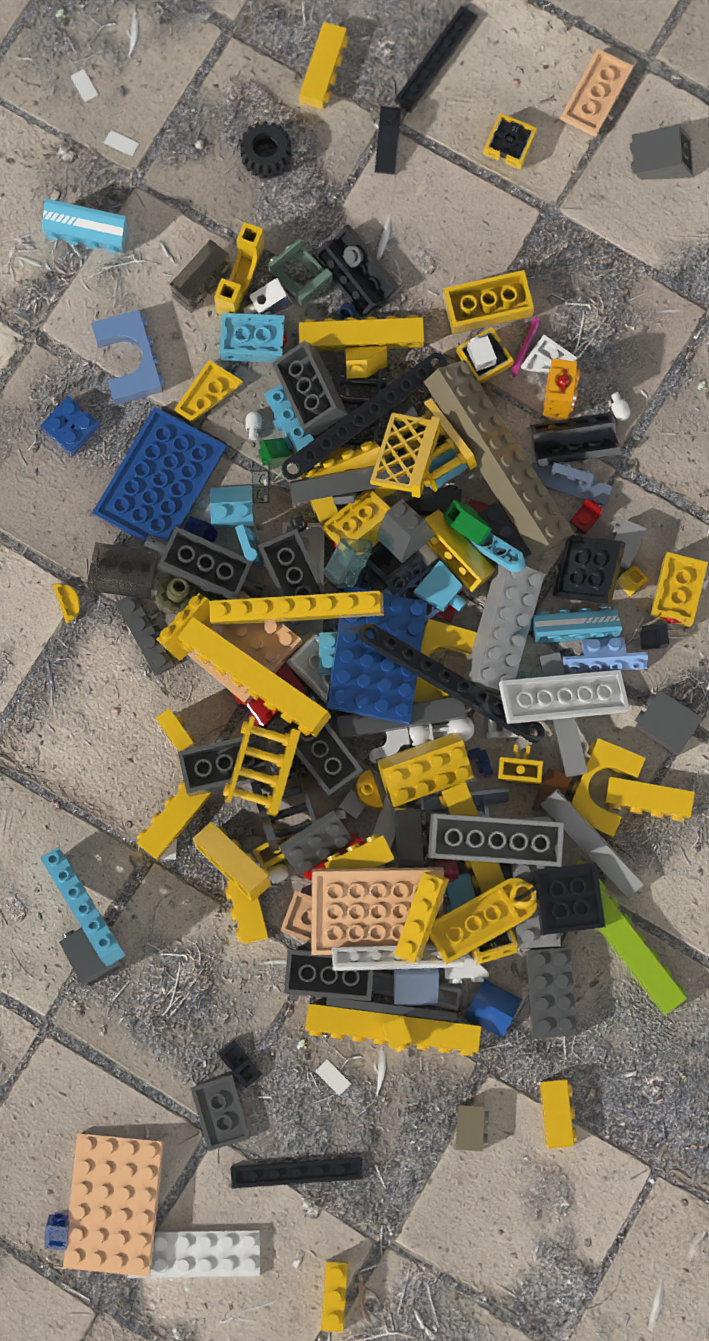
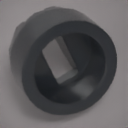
(299, 523)

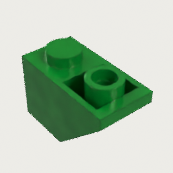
(273, 452)
(467, 522)

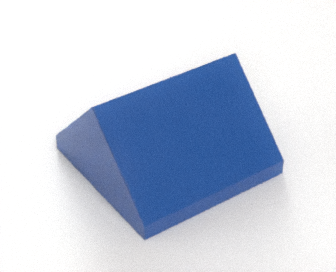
(493, 1008)

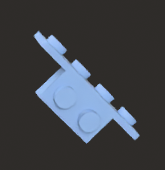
(604, 655)

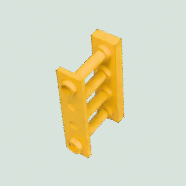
(453, 441)
(277, 781)

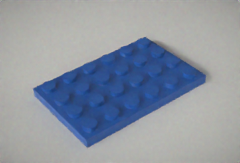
(159, 478)
(364, 679)

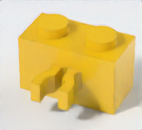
(520, 770)

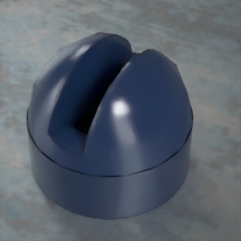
(342, 311)

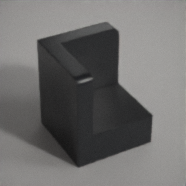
(654, 636)

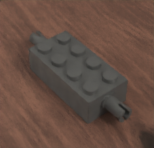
(204, 564)

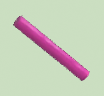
(525, 346)

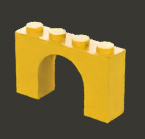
(232, 292)
(363, 457)
(441, 637)
(603, 757)

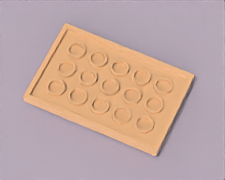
(362, 906)
(113, 1204)

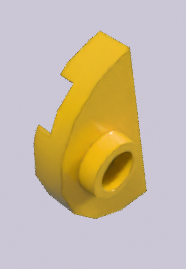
(68, 601)
(367, 791)

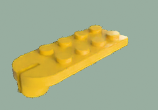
(482, 919)

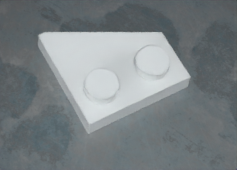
(542, 354)

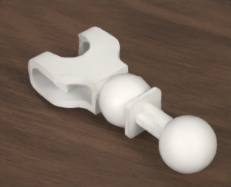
(403, 738)

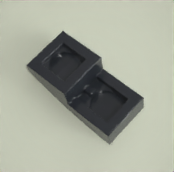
(239, 1063)

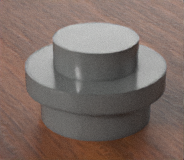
(353, 256)

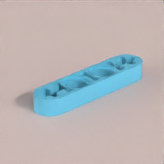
(504, 560)

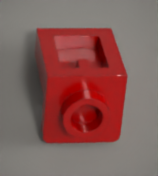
(587, 516)

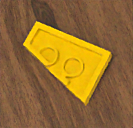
(206, 391)

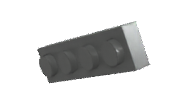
(144, 635)

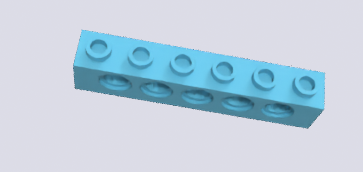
(82, 906)

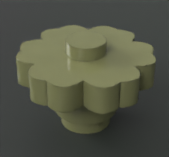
(174, 594)

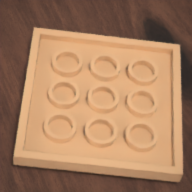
(265, 642)

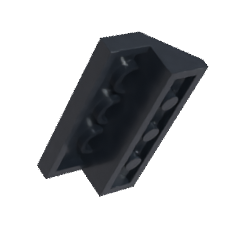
(363, 285)
(575, 439)

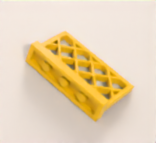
(422, 461)

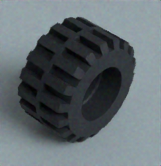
(265, 165)

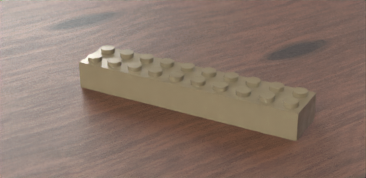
(499, 457)

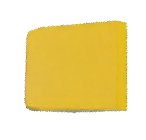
(632, 580)

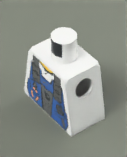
(269, 299)

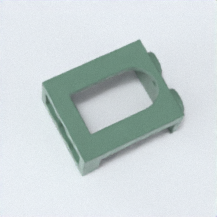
(296, 251)

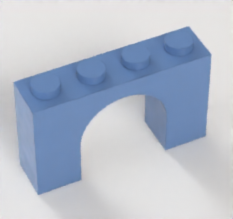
(145, 379)

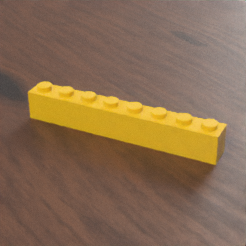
(296, 608)
(254, 677)
(365, 1024)

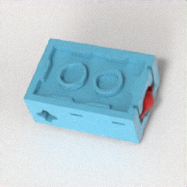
(252, 337)

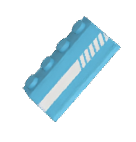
(85, 226)
(576, 625)

